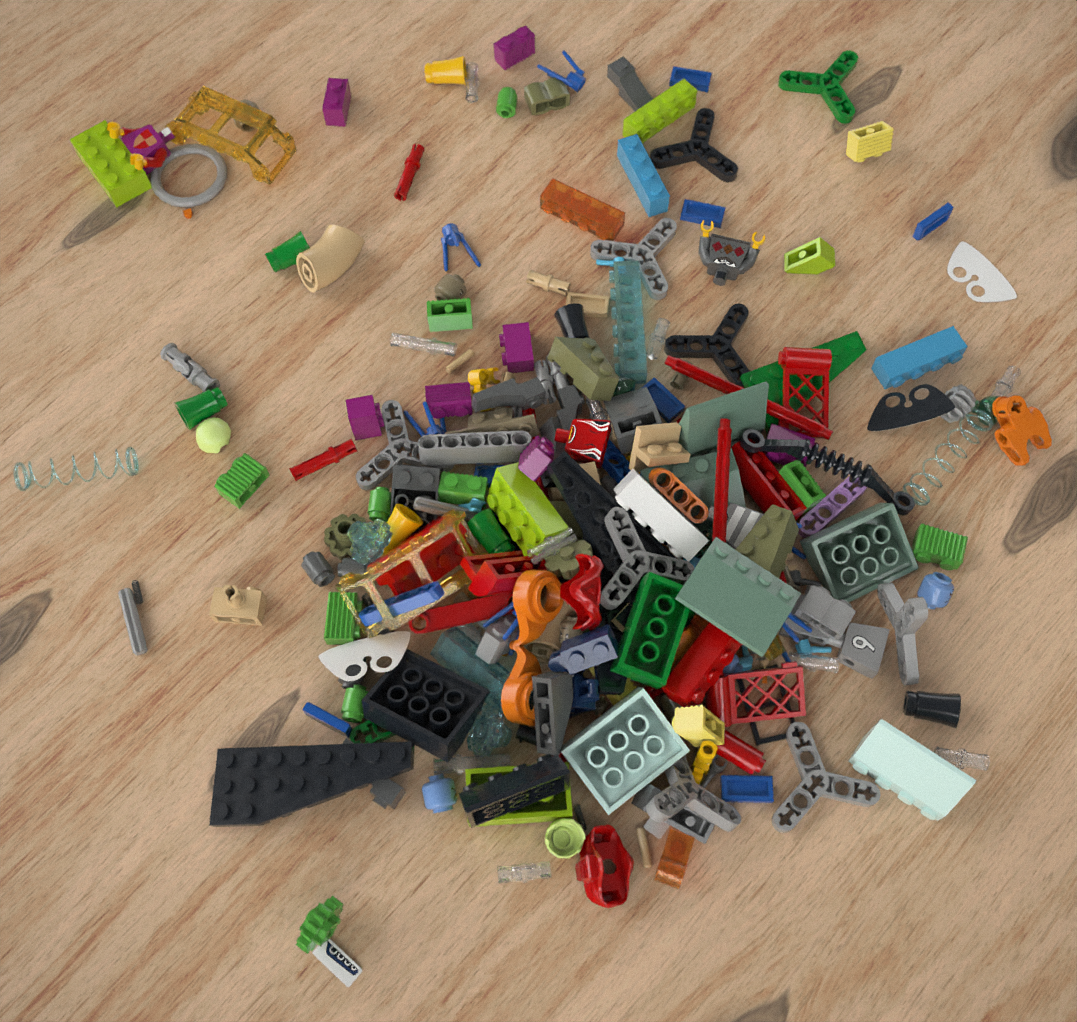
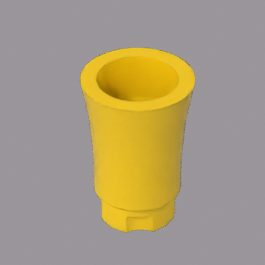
(446, 71)
(402, 524)

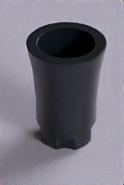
(572, 321)
(933, 707)

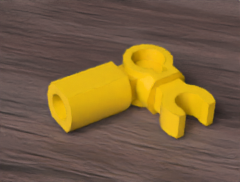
(480, 378)
(703, 759)

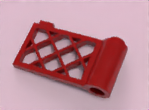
(810, 363)
(722, 701)

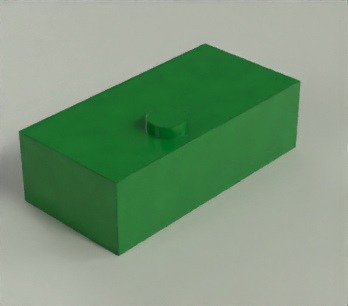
(651, 632)

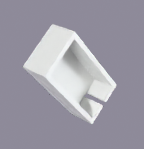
(663, 518)

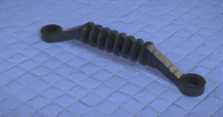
(800, 448)

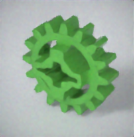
(319, 924)

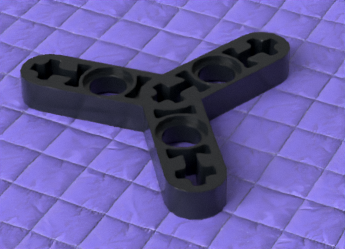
(697, 142)
(719, 337)

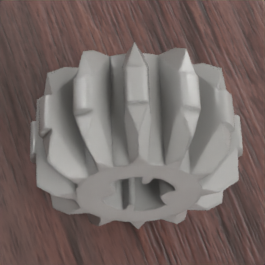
(962, 399)

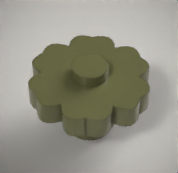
(337, 537)
(564, 562)

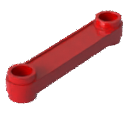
(462, 613)

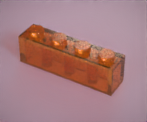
(582, 210)

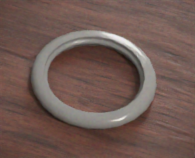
(198, 199)

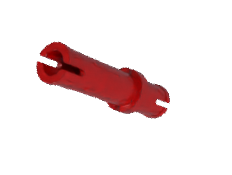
(412, 165)
(324, 459)

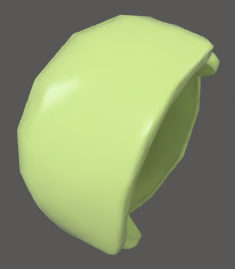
(212, 435)
(564, 837)

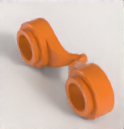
(532, 623)

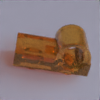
(674, 859)

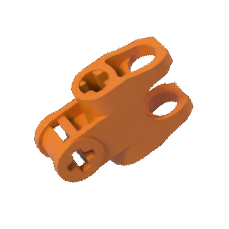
(1017, 426)

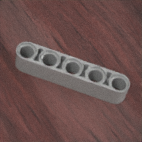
(472, 447)

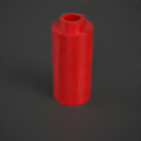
(741, 753)

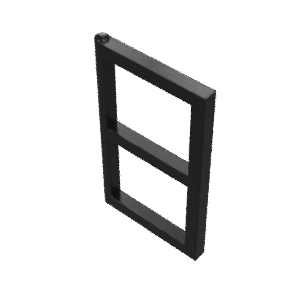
(758, 741)

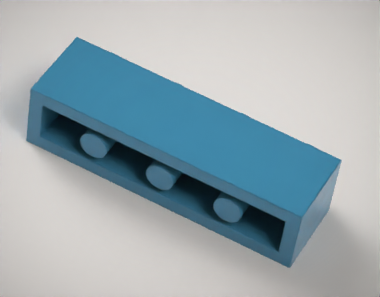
(643, 175)
(919, 357)

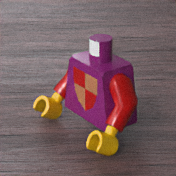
(146, 145)

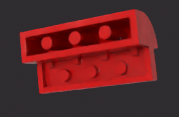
(437, 558)
(498, 571)

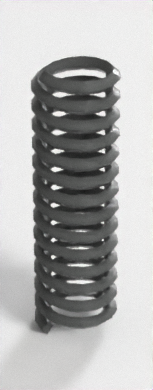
(139, 591)
(582, 818)

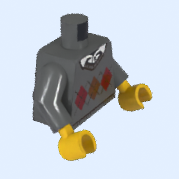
(726, 256)

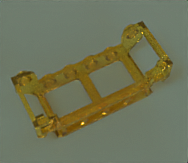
(230, 108)
(448, 524)

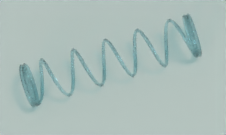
(990, 423)
(27, 481)

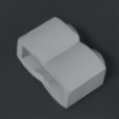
(825, 612)
(492, 643)

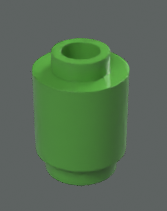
(506, 102)
(379, 504)
(352, 704)

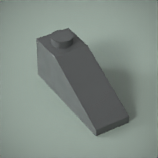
(552, 709)
(684, 820)

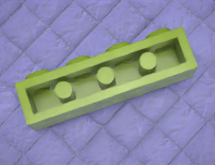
(661, 111)

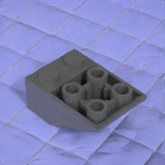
(629, 411)
(415, 482)

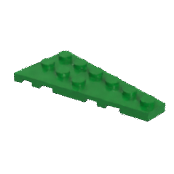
(844, 353)

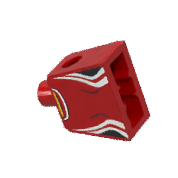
(586, 440)

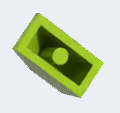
(810, 258)

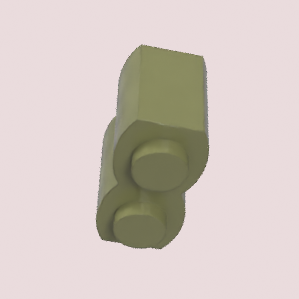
(546, 96)

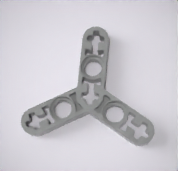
(645, 249)
(390, 452)
(630, 554)
(906, 621)
(828, 782)
(690, 794)

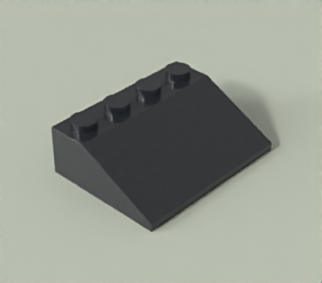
(425, 705)
(515, 790)

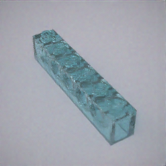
(628, 274)

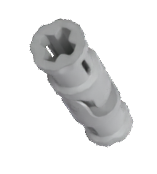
(189, 369)

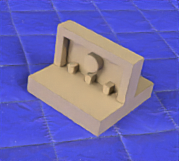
(657, 446)

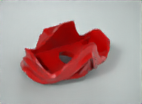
(584, 592)
(603, 888)

